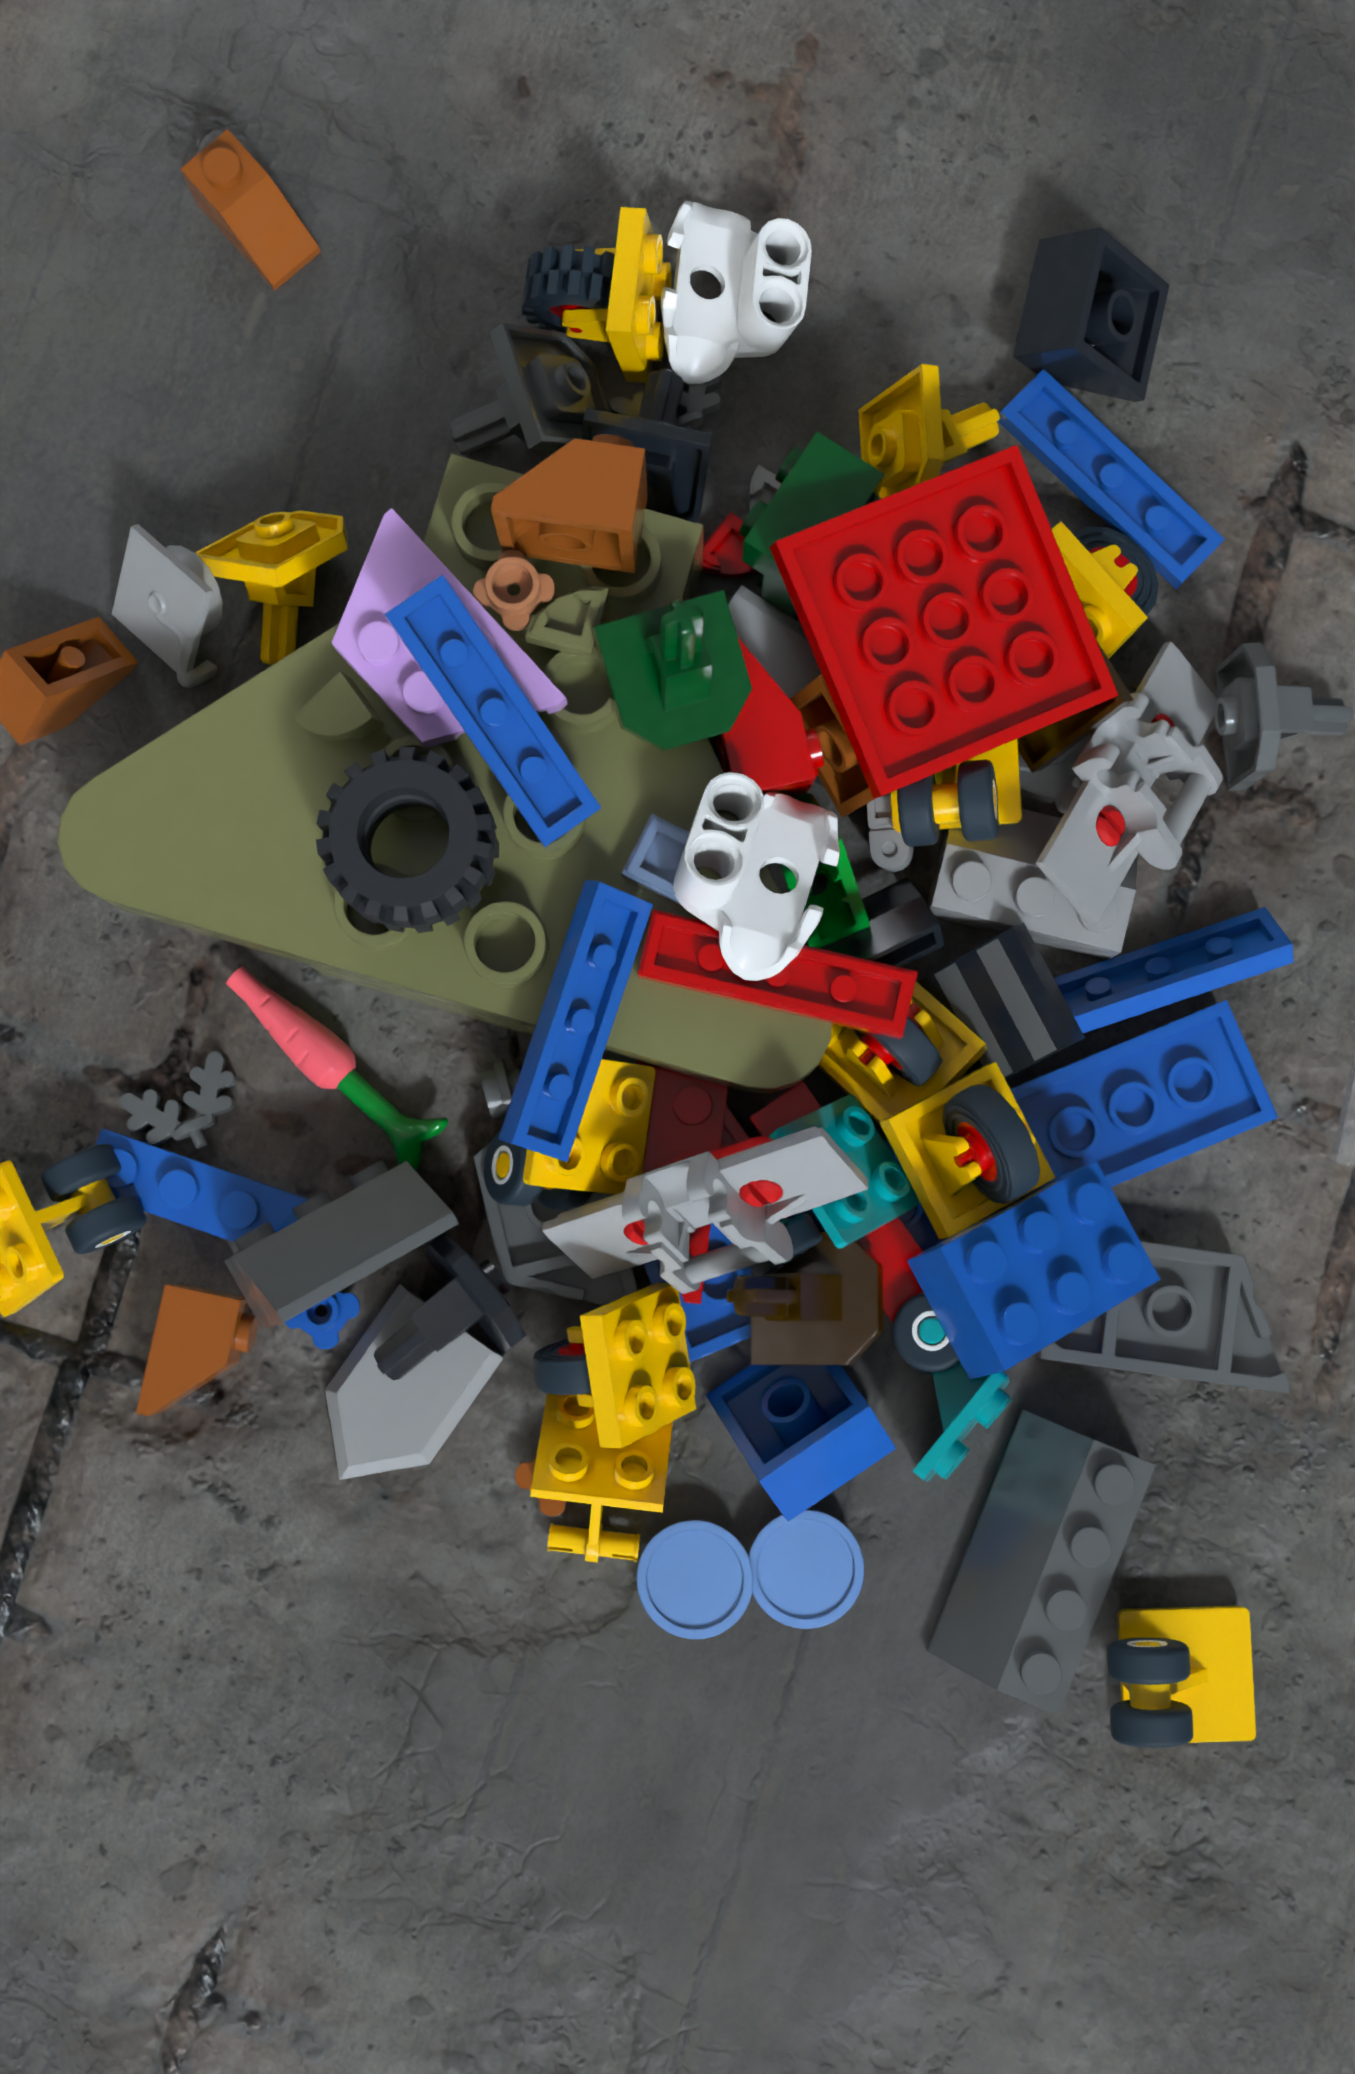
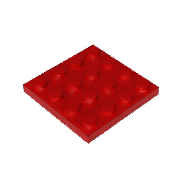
(943, 620)

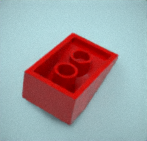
(770, 738)

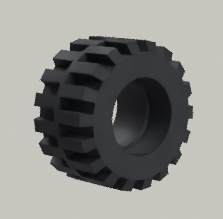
(377, 793)

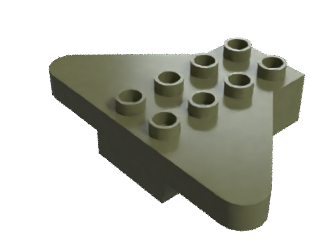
(225, 808)

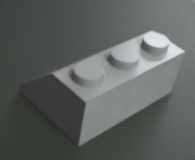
(1001, 886)

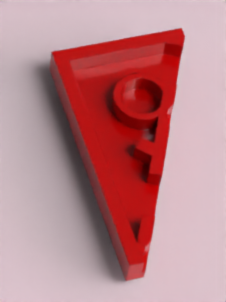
(683, 1123)

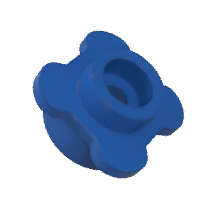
(326, 1329)

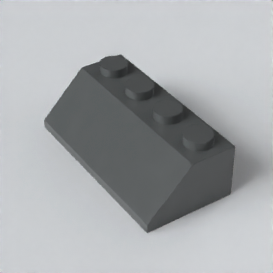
(1040, 1561)

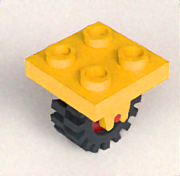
(605, 293)

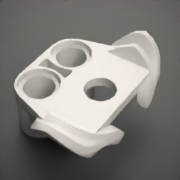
(709, 333)
(755, 926)

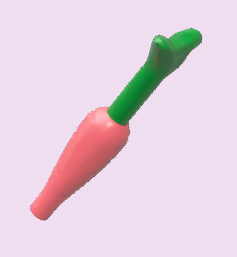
(332, 1065)

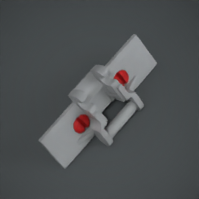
(1115, 807)
(735, 1188)

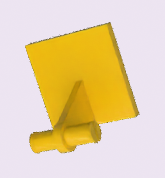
(578, 1470)

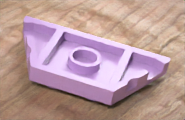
(366, 640)

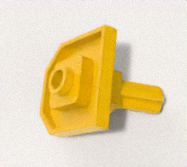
(911, 435)
(278, 565)

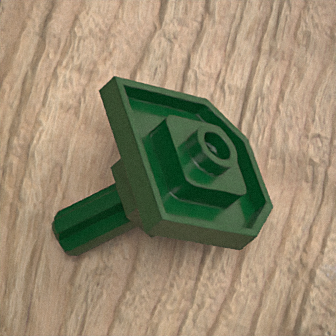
(675, 671)

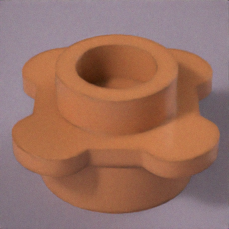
(513, 570)

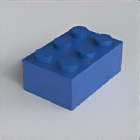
(1033, 1271)

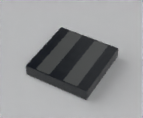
(1007, 1001)

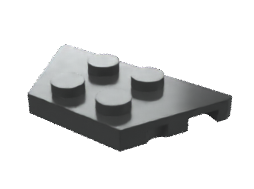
(534, 1261)
(1186, 1326)

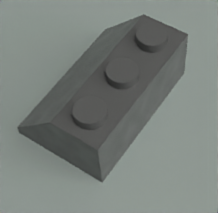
(336, 1241)

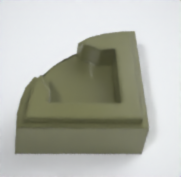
(569, 620)
(339, 712)

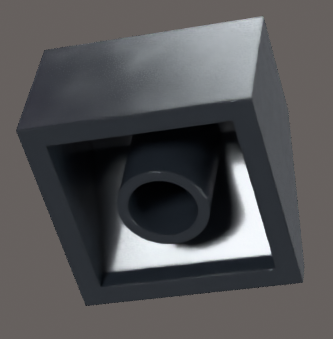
(1091, 315)

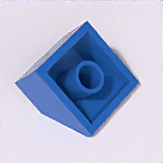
(800, 1430)

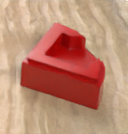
(725, 550)

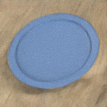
(806, 1569)
(694, 1579)

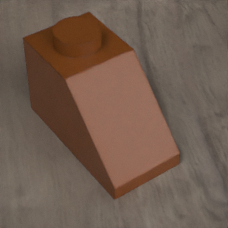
(249, 209)
(59, 678)
(193, 1342)

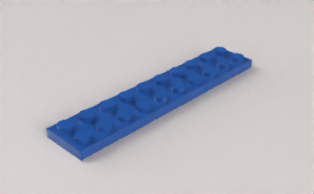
(1118, 1107)

